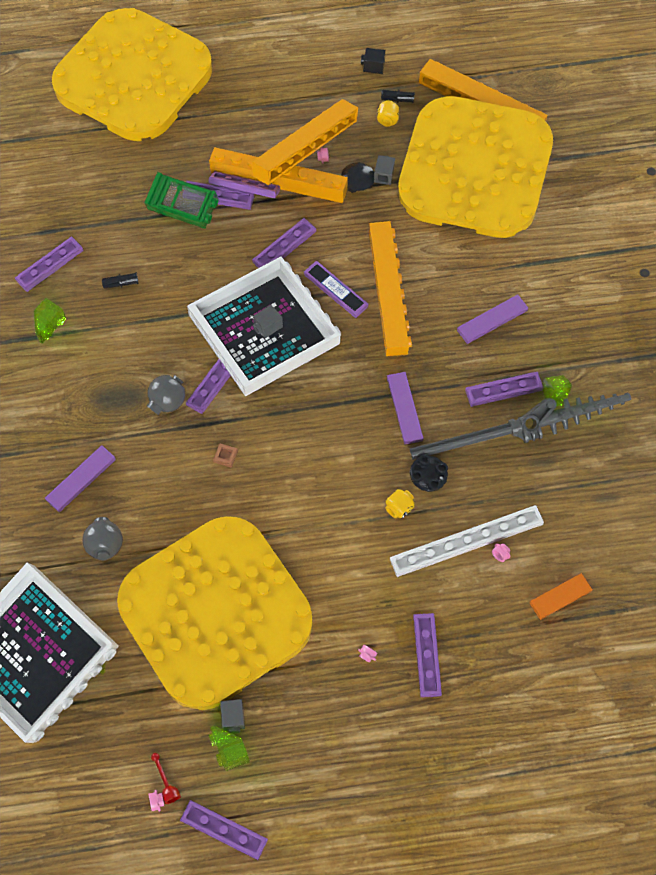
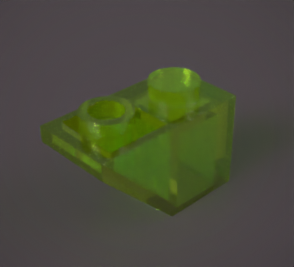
(47, 318)
(556, 388)
(230, 748)

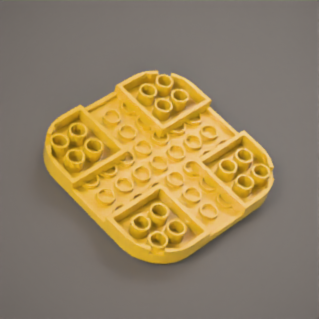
(132, 73)
(475, 166)
(214, 612)

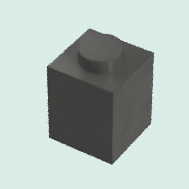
(384, 170)
(267, 321)
(232, 716)

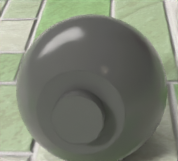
(165, 394)
(102, 539)

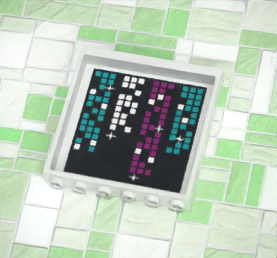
(228, 322)
(44, 652)

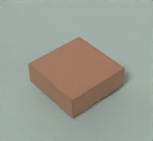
(225, 455)

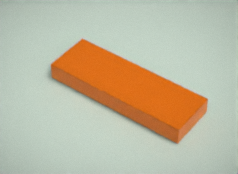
(560, 596)

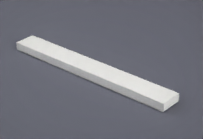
(466, 541)

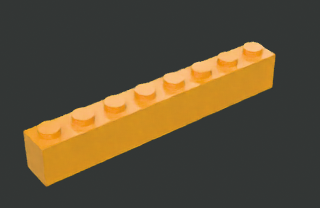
(452, 83)
(304, 141)
(296, 180)
(388, 289)

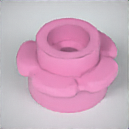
(323, 155)
(501, 552)
(367, 653)
(156, 801)

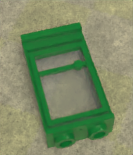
(181, 200)

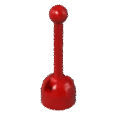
(170, 793)

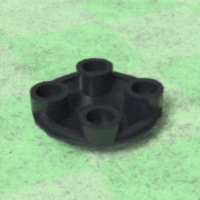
(359, 176)
(428, 473)

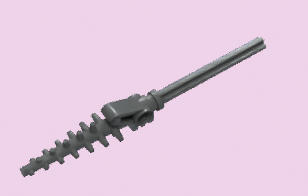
(542, 415)

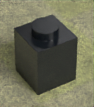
(373, 60)

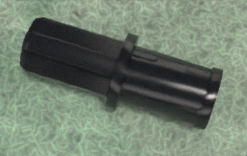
(398, 96)
(121, 280)

